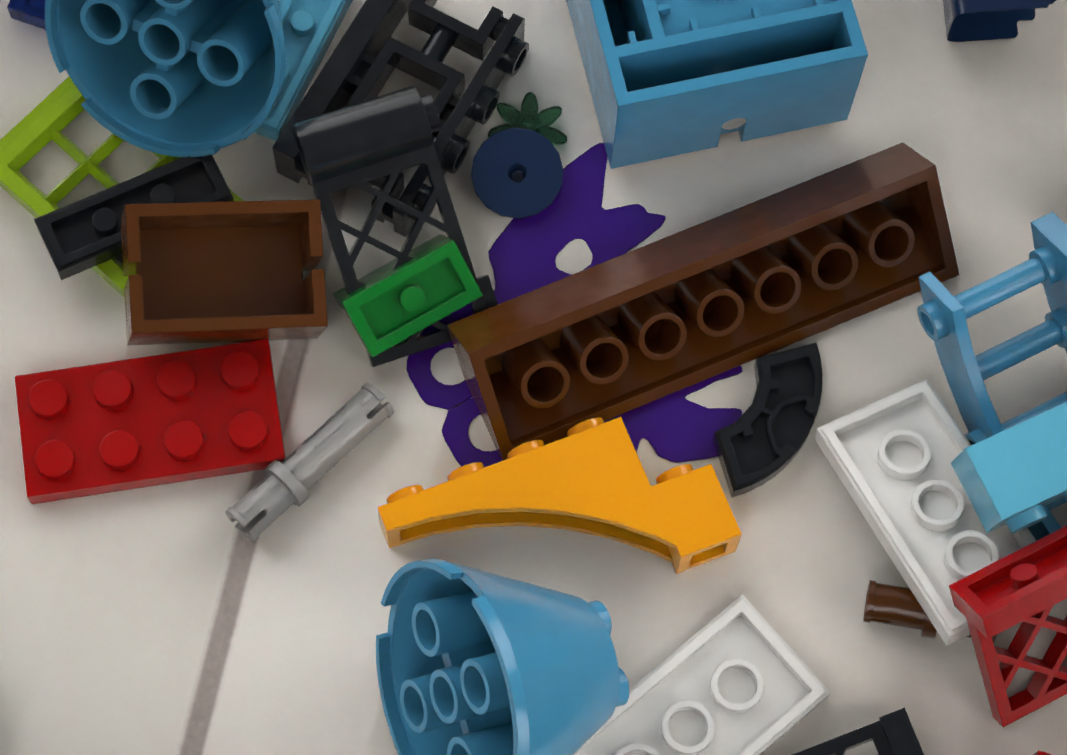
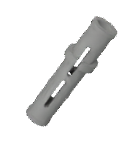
(307, 464)

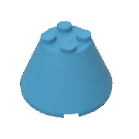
(172, 71)
(493, 664)

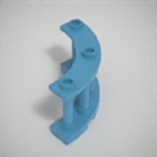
(946, 324)

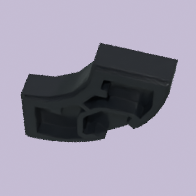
(776, 421)

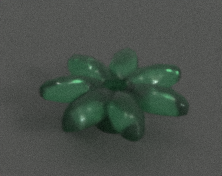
(530, 117)

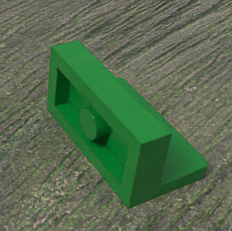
(411, 296)

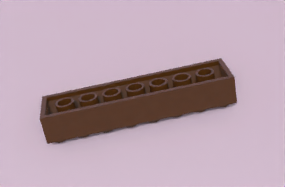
(706, 298)

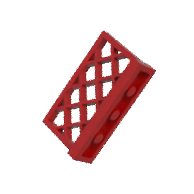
(1011, 592)

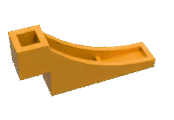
(578, 485)

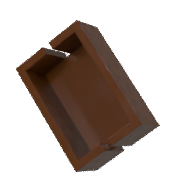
(223, 271)

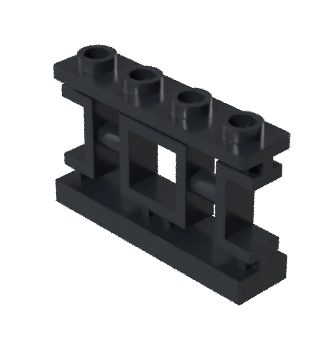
(369, 57)

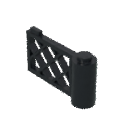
(373, 142)

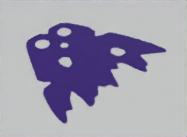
(524, 262)

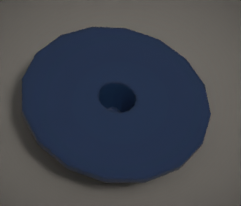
(517, 173)

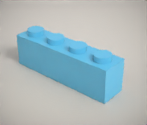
(1017, 471)

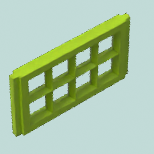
(34, 133)

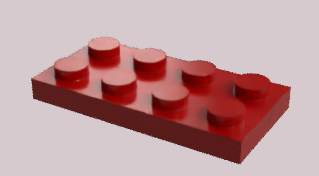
(149, 421)

